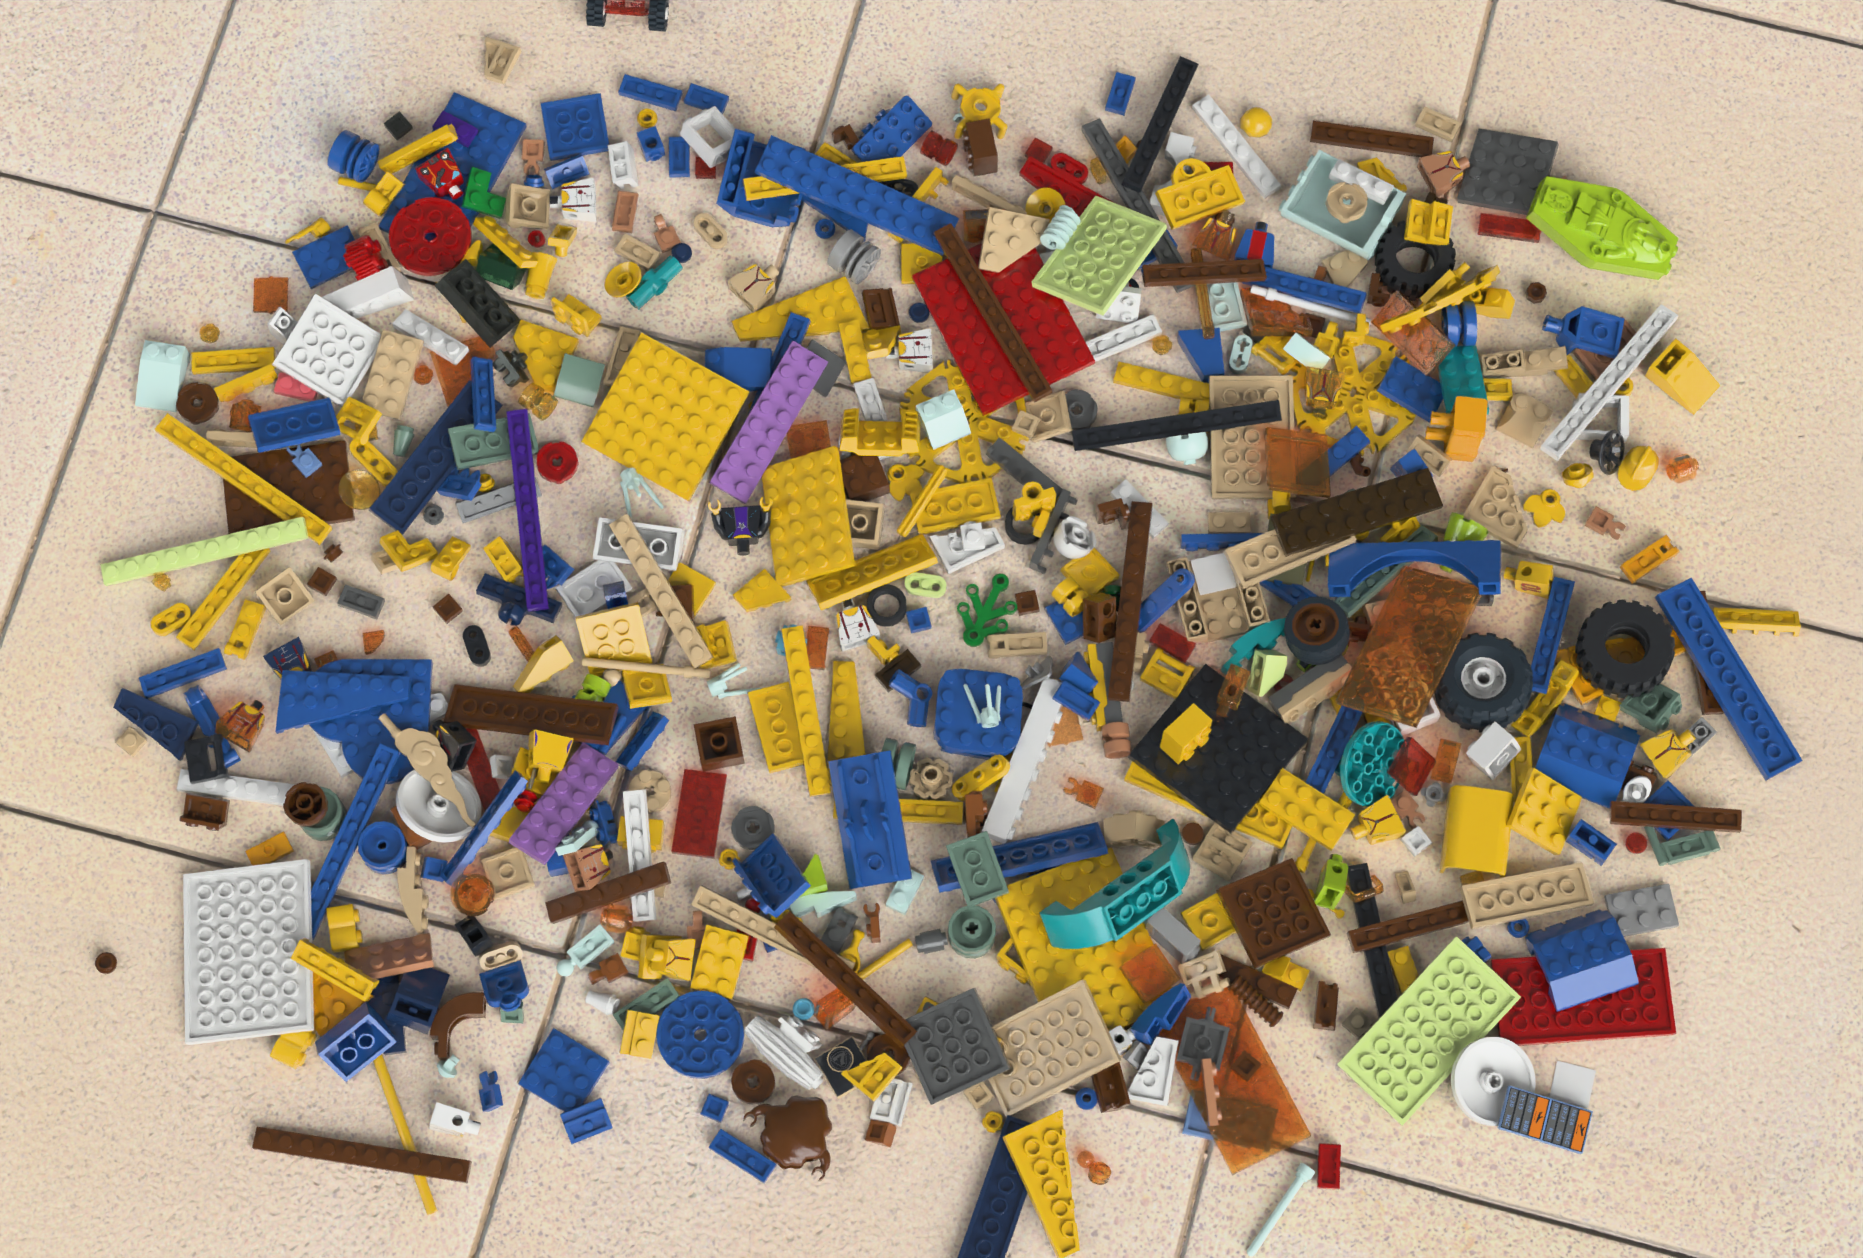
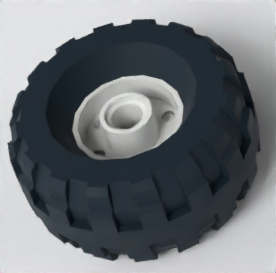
(1485, 683)

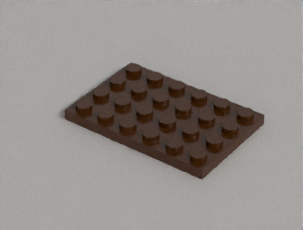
(315, 493)

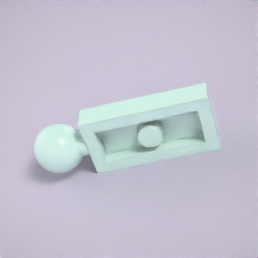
(578, 838)
(585, 951)

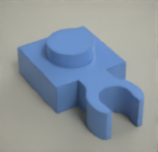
(305, 460)

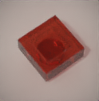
(1039, 150)
(703, 171)

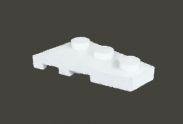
(952, 553)
(1155, 1075)

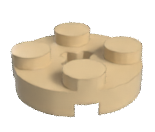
(1342, 211)
(661, 788)

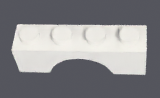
(1177, 149)

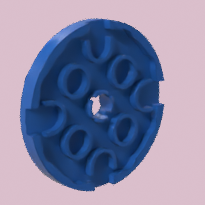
(695, 1012)

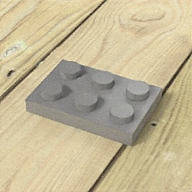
(1643, 910)

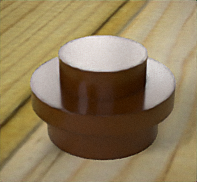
(106, 963)

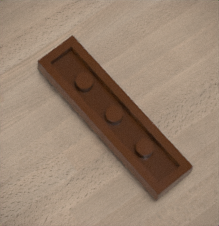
(1270, 987)

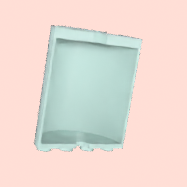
(1308, 209)

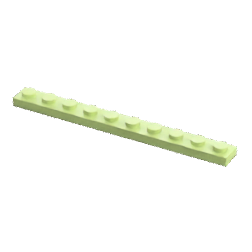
(204, 551)

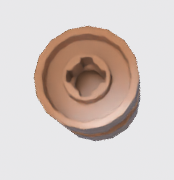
(1116, 740)

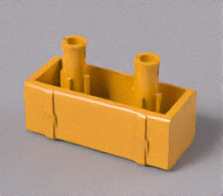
(1463, 428)

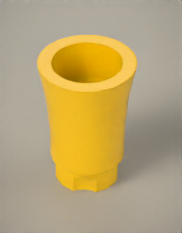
(539, 277)

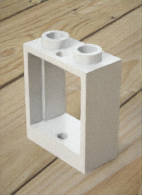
(721, 125)
(1622, 405)

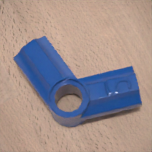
(917, 707)

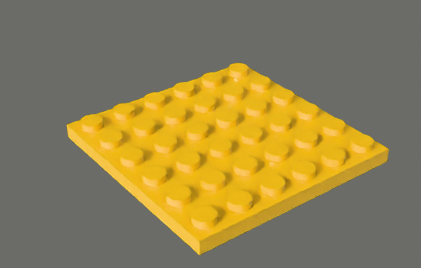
(665, 416)

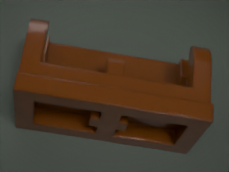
(1326, 1006)
(1111, 1089)

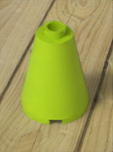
(1461, 530)

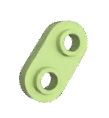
(925, 582)

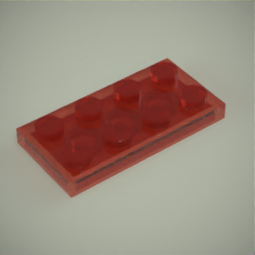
(699, 814)

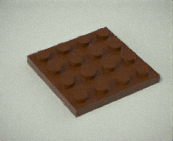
(1273, 913)

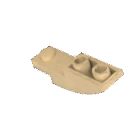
(1521, 363)
(413, 899)

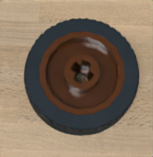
(1316, 630)

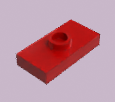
(1328, 1166)

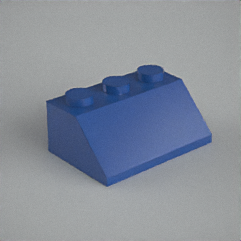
(355, 1042)

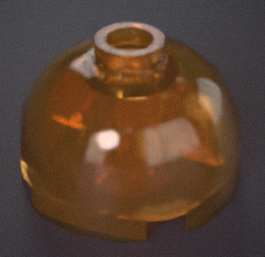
(472, 894)

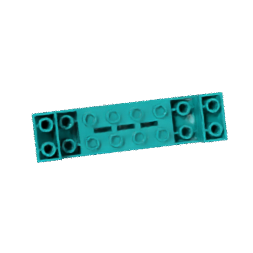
(1125, 900)

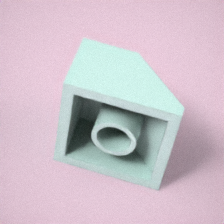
(943, 419)

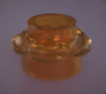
(423, 380)

